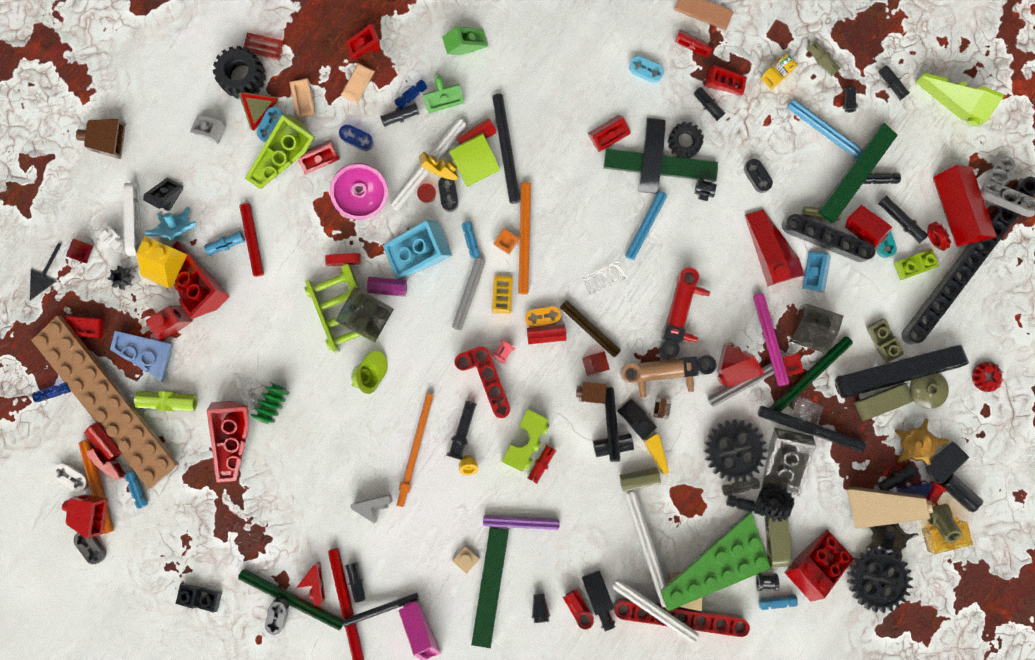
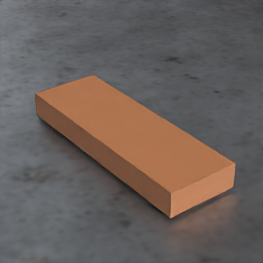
(706, 12)

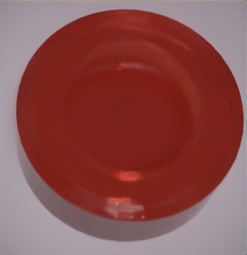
(426, 193)

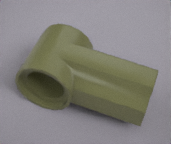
(944, 522)

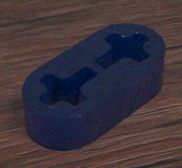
(358, 134)

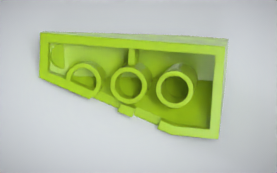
(967, 103)
(284, 146)

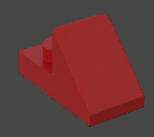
(363, 41)
(315, 579)

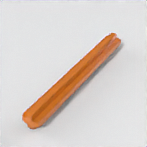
(94, 481)

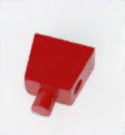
(167, 323)
(86, 514)

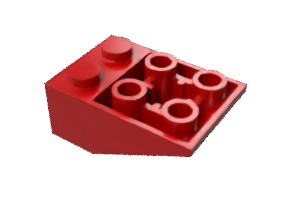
(819, 566)

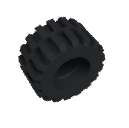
(232, 59)

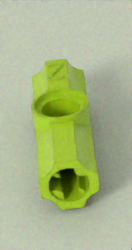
(165, 401)

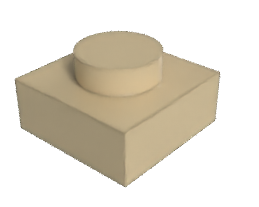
(465, 559)

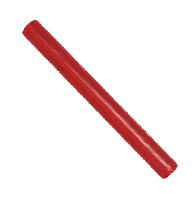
(345, 603)

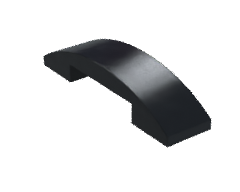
(652, 155)

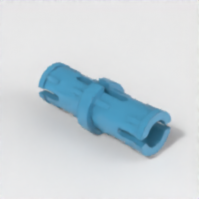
(224, 243)

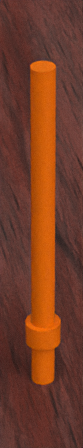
(405, 486)

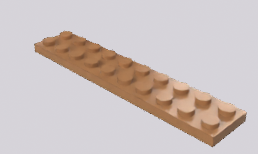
(105, 401)

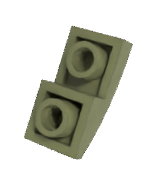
(884, 340)

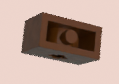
(591, 392)

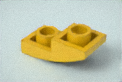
(440, 168)

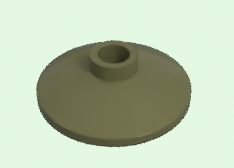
(921, 391)

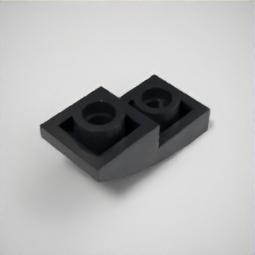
(597, 593)
(198, 597)

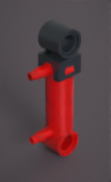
(674, 329)

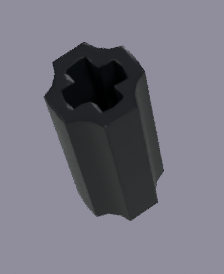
(601, 446)
(962, 494)

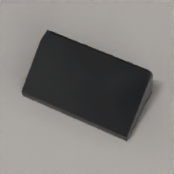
(947, 463)

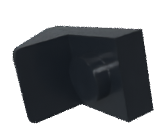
(163, 194)
(637, 419)

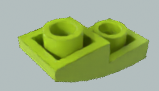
(916, 264)

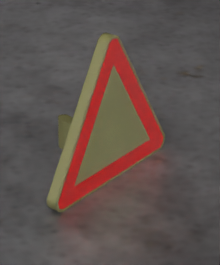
(256, 106)

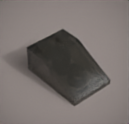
(788, 460)

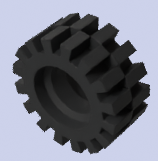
(685, 129)
(775, 511)

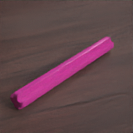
(770, 339)

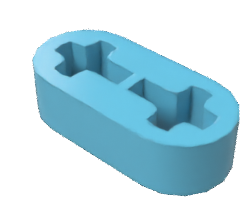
(647, 65)

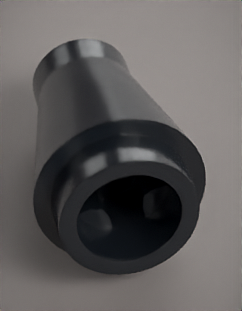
(540, 609)

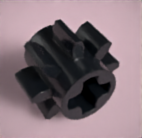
(705, 188)
(117, 281)

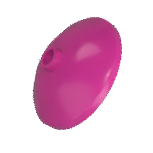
(356, 203)

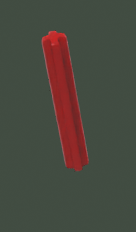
(251, 240)

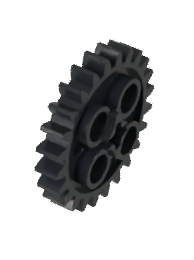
(730, 433)
(876, 596)

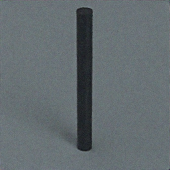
(380, 609)

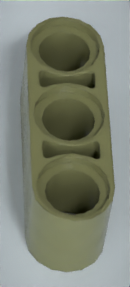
(883, 401)
(778, 543)

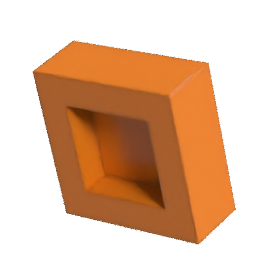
(506, 241)

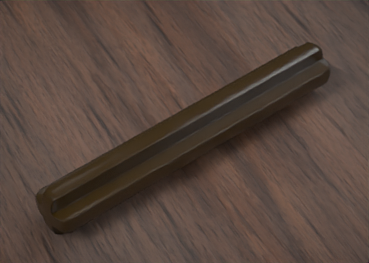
(590, 328)

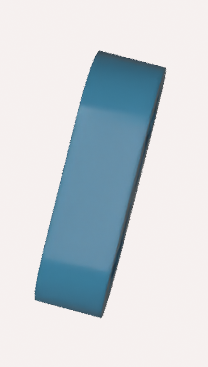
(266, 123)

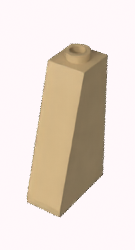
(882, 507)

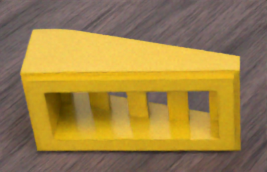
(502, 310)
(656, 450)

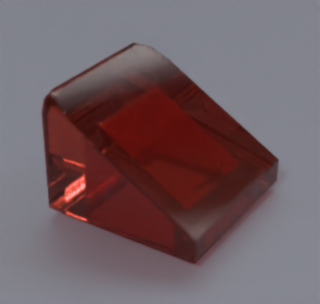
(595, 363)

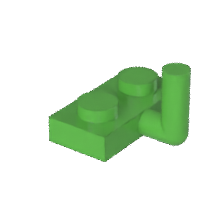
(443, 97)

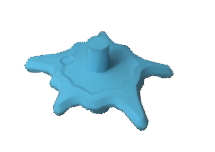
(172, 225)

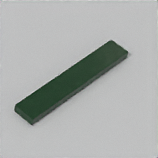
(670, 167)
(857, 173)
(490, 587)

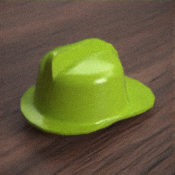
(369, 372)

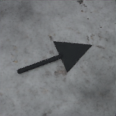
(40, 282)

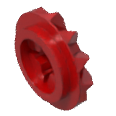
(938, 236)
(979, 376)

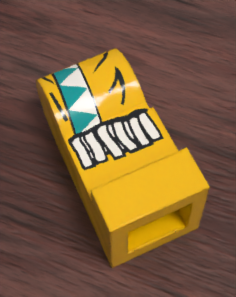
(779, 71)

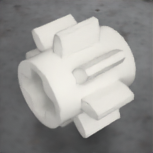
(108, 238)

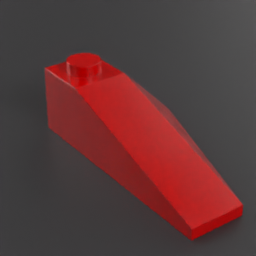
(737, 366)

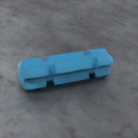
(470, 240)
(135, 489)
(778, 602)

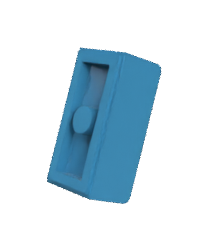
(816, 271)

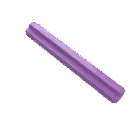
(521, 522)

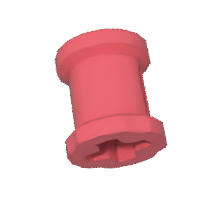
(503, 351)

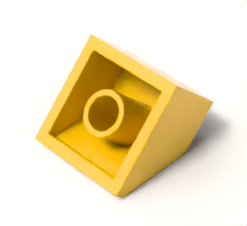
(159, 262)

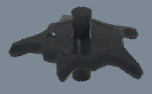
(890, 539)

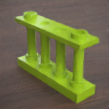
(311, 291)

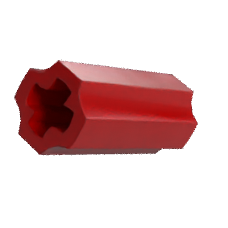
(485, 127)
(546, 334)
(102, 442)

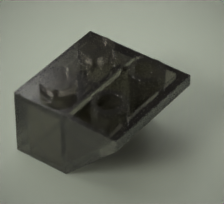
(364, 314)
(815, 328)

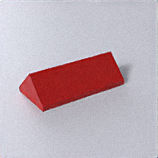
(963, 205)

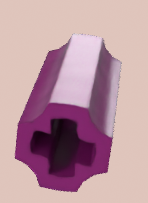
(387, 286)

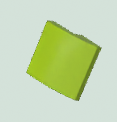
(474, 160)

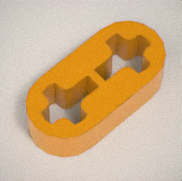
(541, 312)

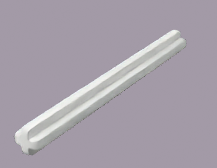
(421, 172)
(646, 543)

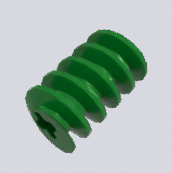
(270, 403)

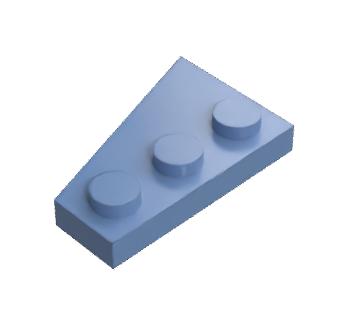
(146, 353)

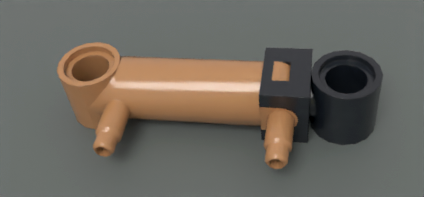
(668, 369)

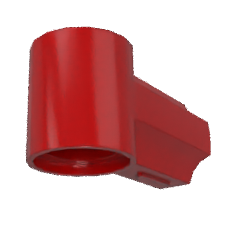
(578, 608)

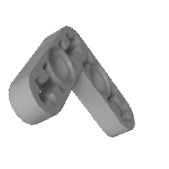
(998, 187)

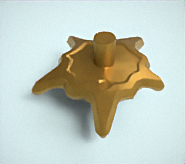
(919, 444)

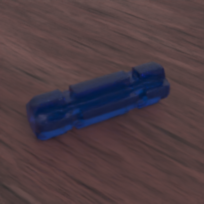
(410, 94)
(51, 392)

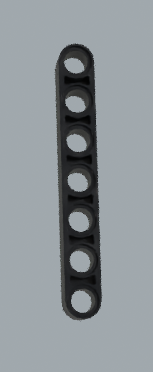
(901, 371)

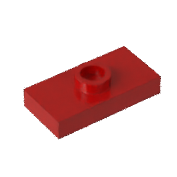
(86, 326)

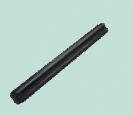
(506, 149)
(812, 429)

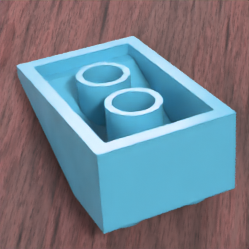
(417, 249)

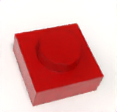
(793, 364)

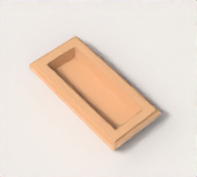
(357, 83)
(302, 98)

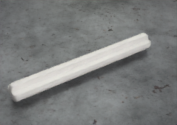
(655, 610)

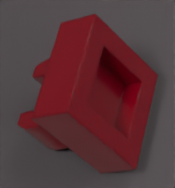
(79, 250)

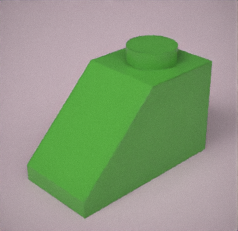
(464, 40)

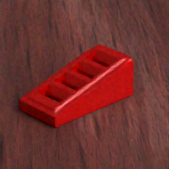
(719, 72)

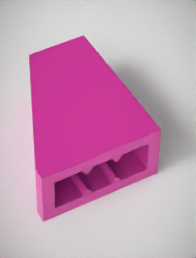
(418, 631)

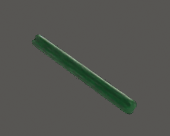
(812, 374)
(294, 601)

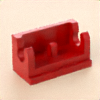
(868, 226)

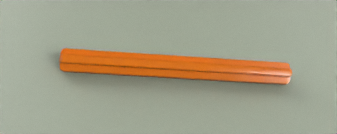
(524, 247)

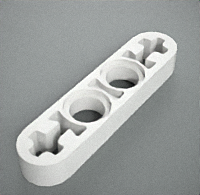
(131, 218)

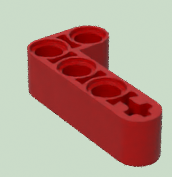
(487, 383)

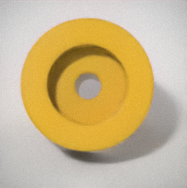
(468, 466)

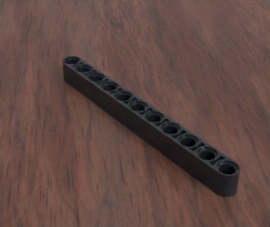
(964, 268)

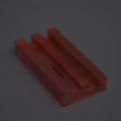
(278, 50)

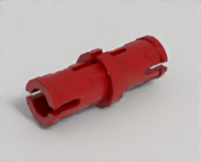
(541, 464)

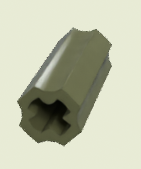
(640, 479)

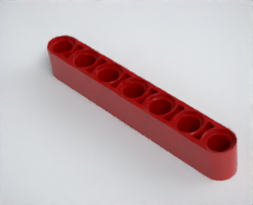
(708, 625)

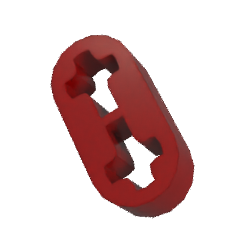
(342, 259)

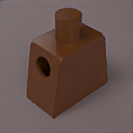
(103, 136)

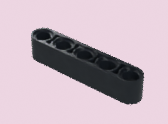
(837, 238)

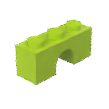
(520, 456)

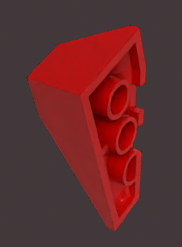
(774, 252)
(197, 287)
(228, 434)

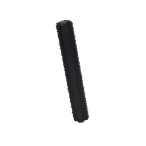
(612, 429)

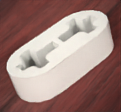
(69, 480)

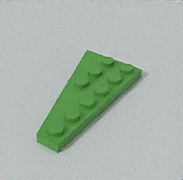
(724, 563)

